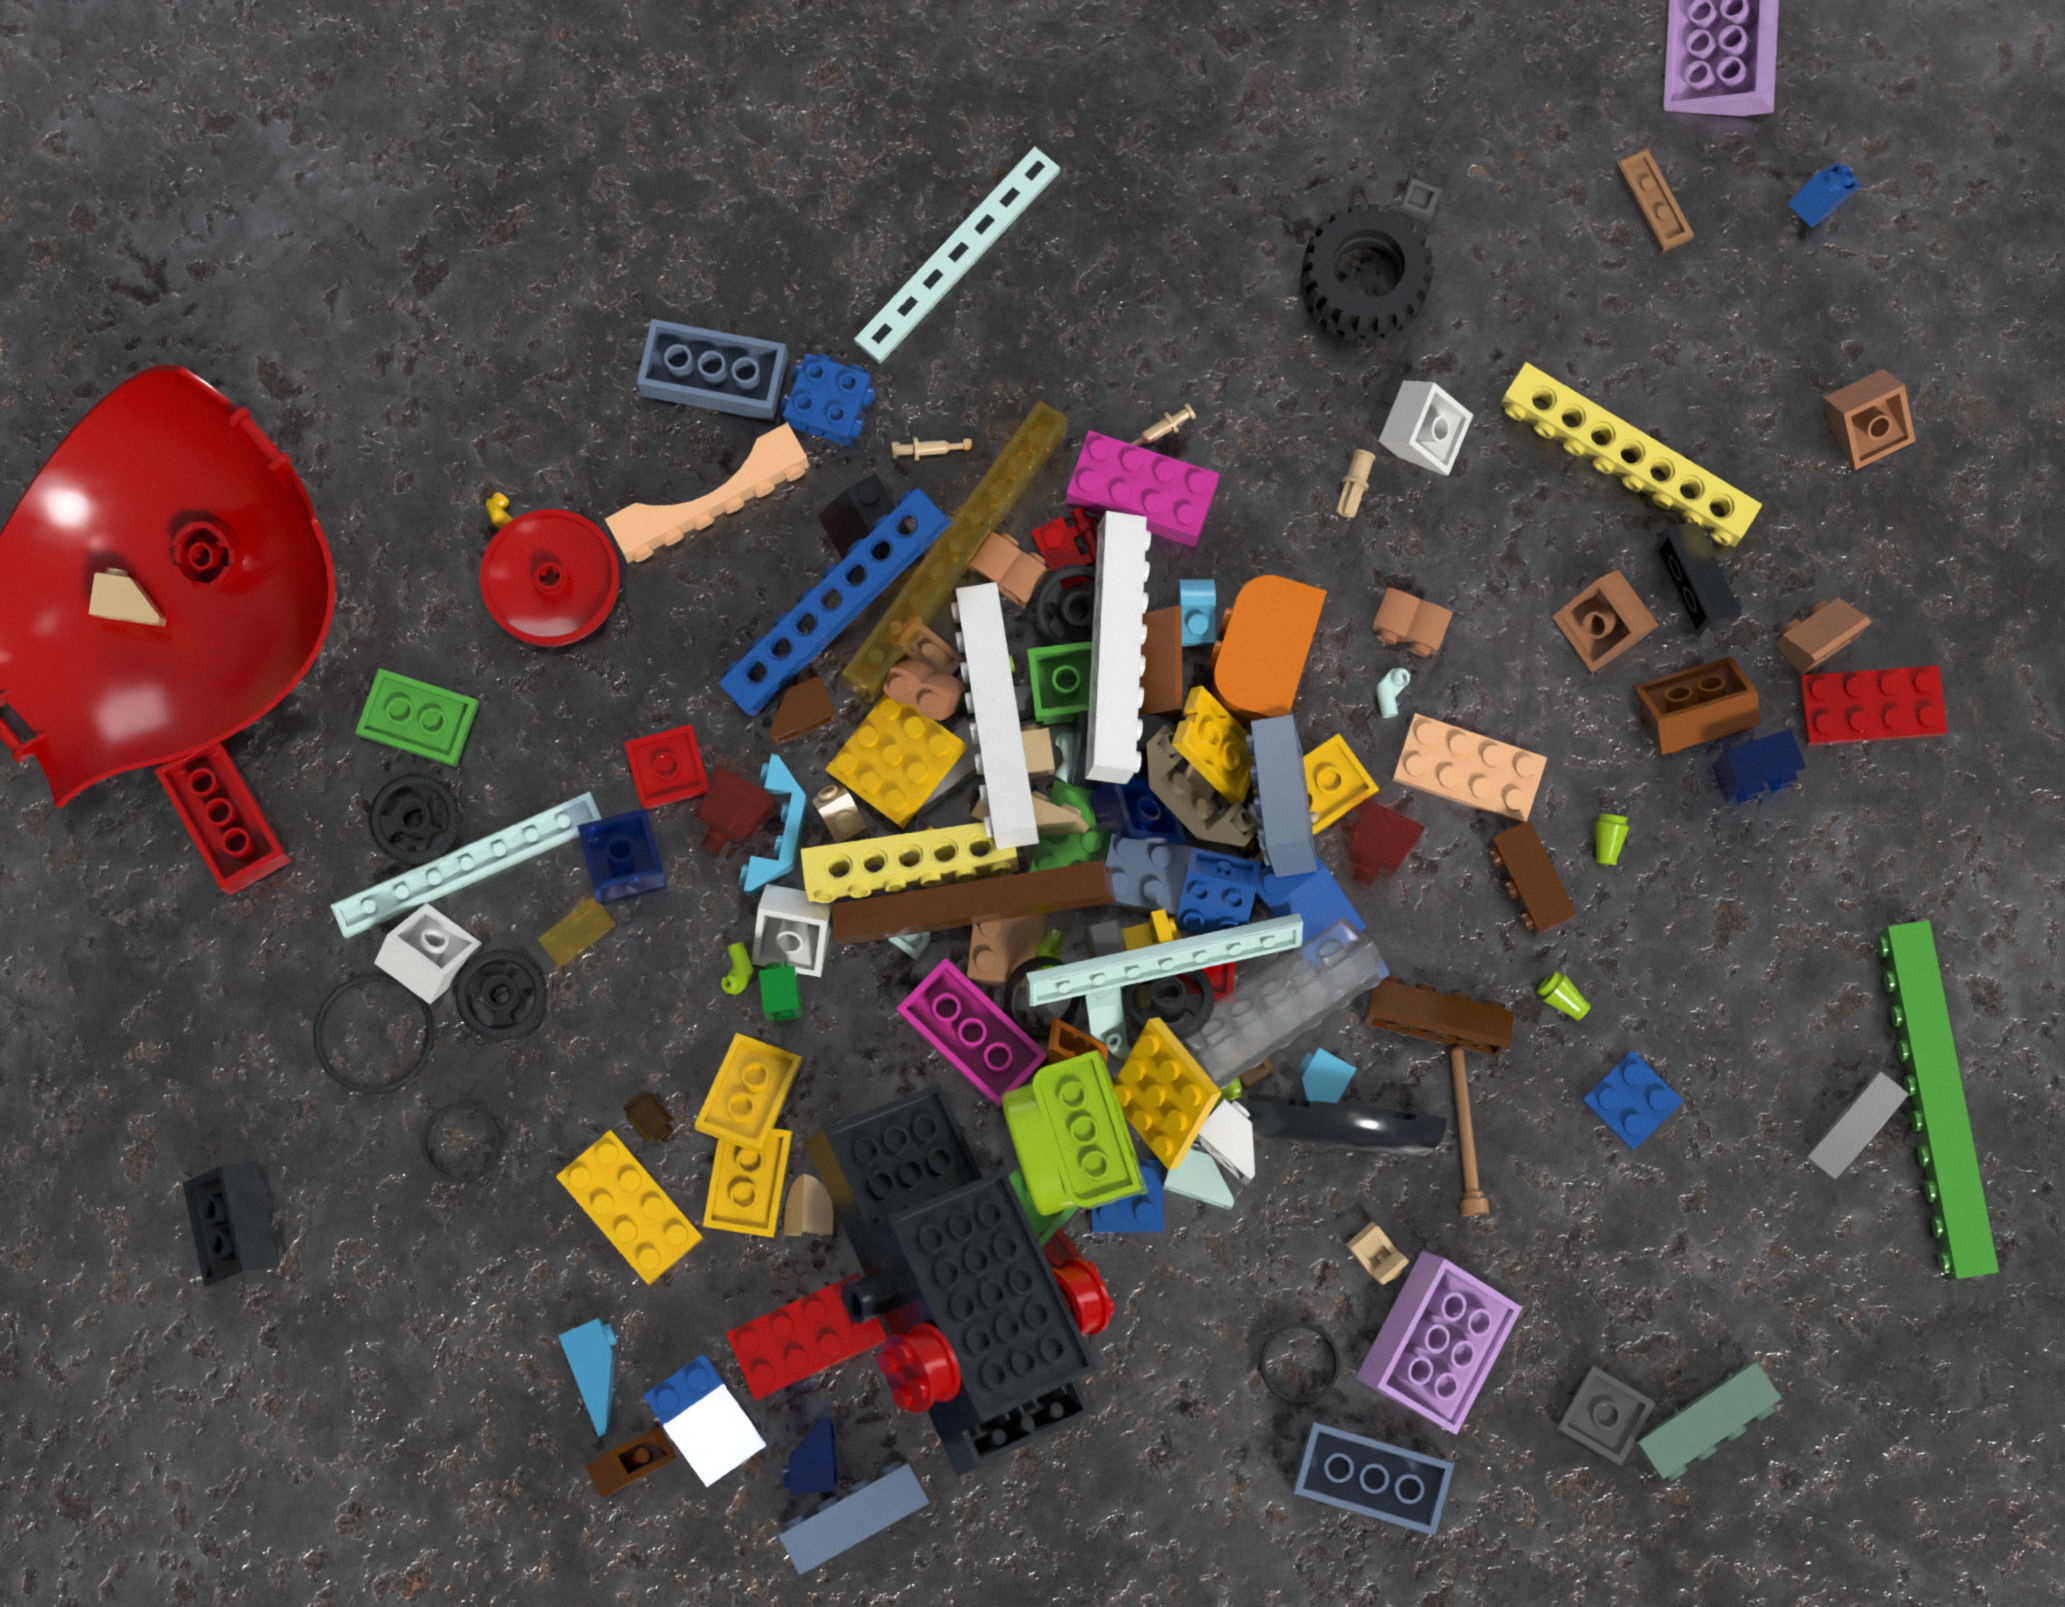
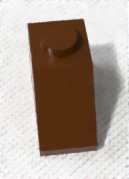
(802, 710)
(630, 1462)

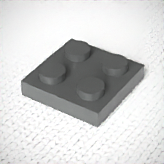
(1606, 1415)

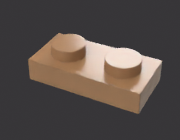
(936, 653)

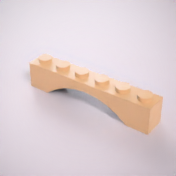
(646, 527)

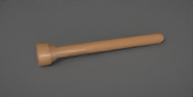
(1473, 1200)

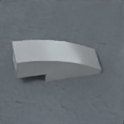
(1857, 1125)

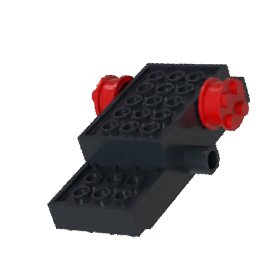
(954, 1267)

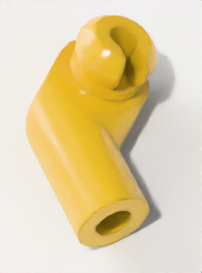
(495, 509)

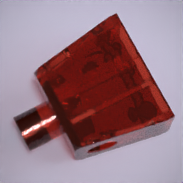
(732, 810)
(1380, 842)

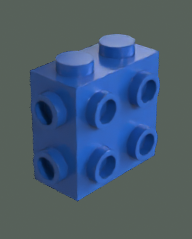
(828, 399)

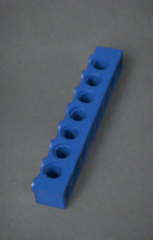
(854, 598)

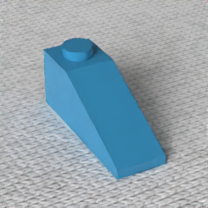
(593, 1365)

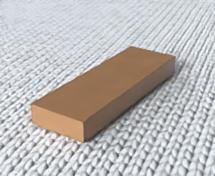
(1654, 200)

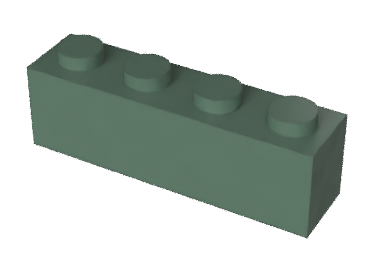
(1707, 1421)

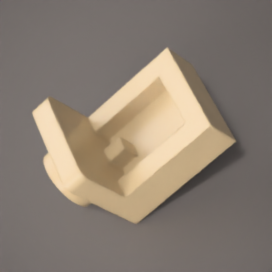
(839, 812)
(1377, 1254)

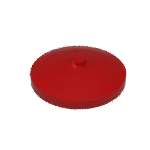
(549, 577)

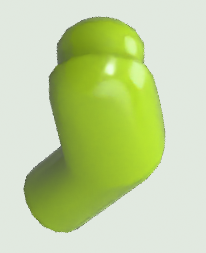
(740, 972)

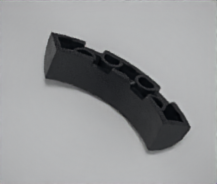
(1345, 1125)

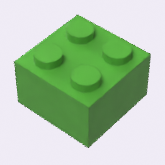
(1059, 681)

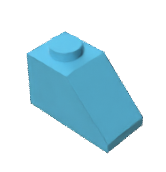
(1324, 1077)

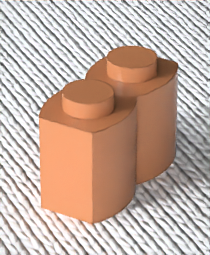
(1012, 569)
(1411, 622)
(930, 693)

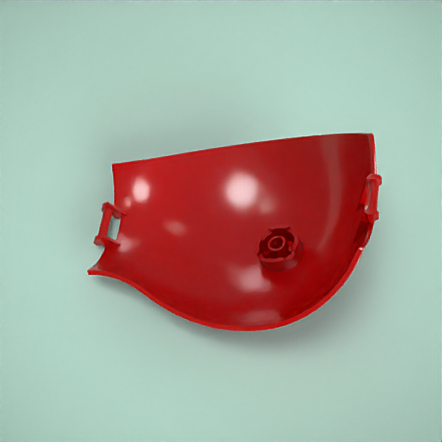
(218, 538)

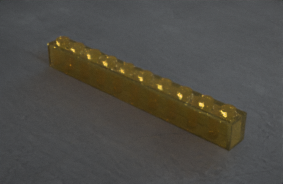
(954, 551)

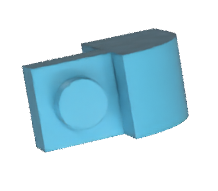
(1198, 611)

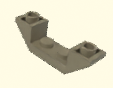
(1233, 827)

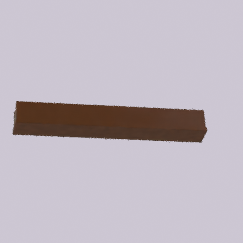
(973, 903)

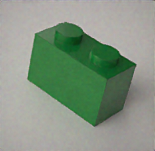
(780, 992)

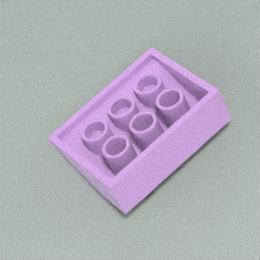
(1721, 56)
(1439, 1342)

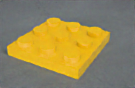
(896, 759)
(1165, 1093)

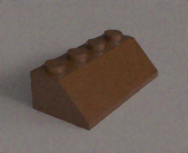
(1439, 1017)

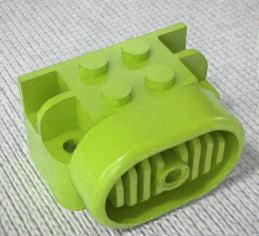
(1073, 1137)

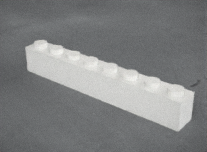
(1117, 648)
(996, 716)

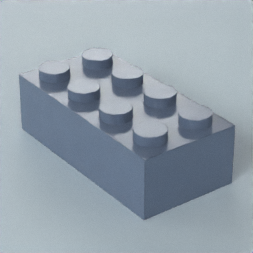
(712, 369)
(1281, 796)
(1147, 874)
(1372, 1478)
(853, 1518)

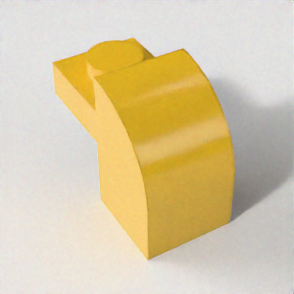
(1156, 931)

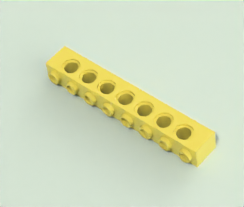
(1623, 437)

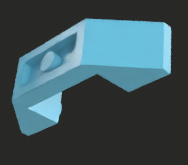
(765, 871)

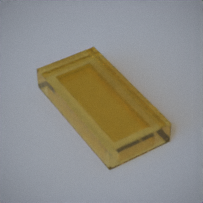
(576, 932)

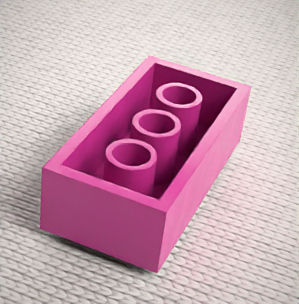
(1143, 484)
(971, 1033)

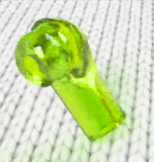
(1050, 945)

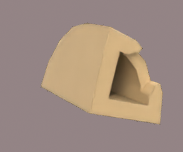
(808, 1208)

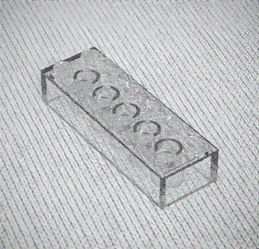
(1286, 1001)

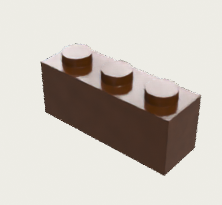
(1530, 879)

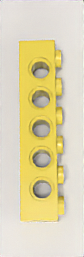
(893, 851)

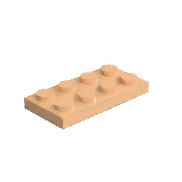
(1469, 768)

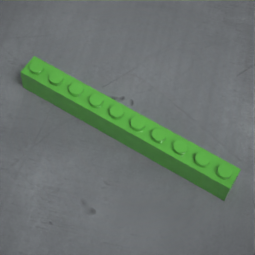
(1937, 1100)

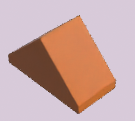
(1069, 1042)

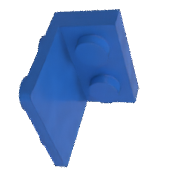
(1216, 892)

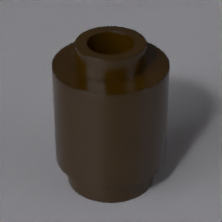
(649, 1117)

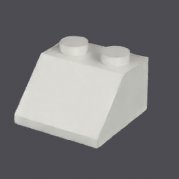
(1426, 426)
(791, 930)
(427, 952)
(1229, 1139)

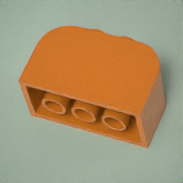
(1264, 647)

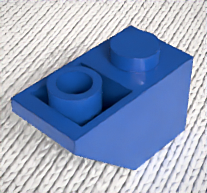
(1824, 193)

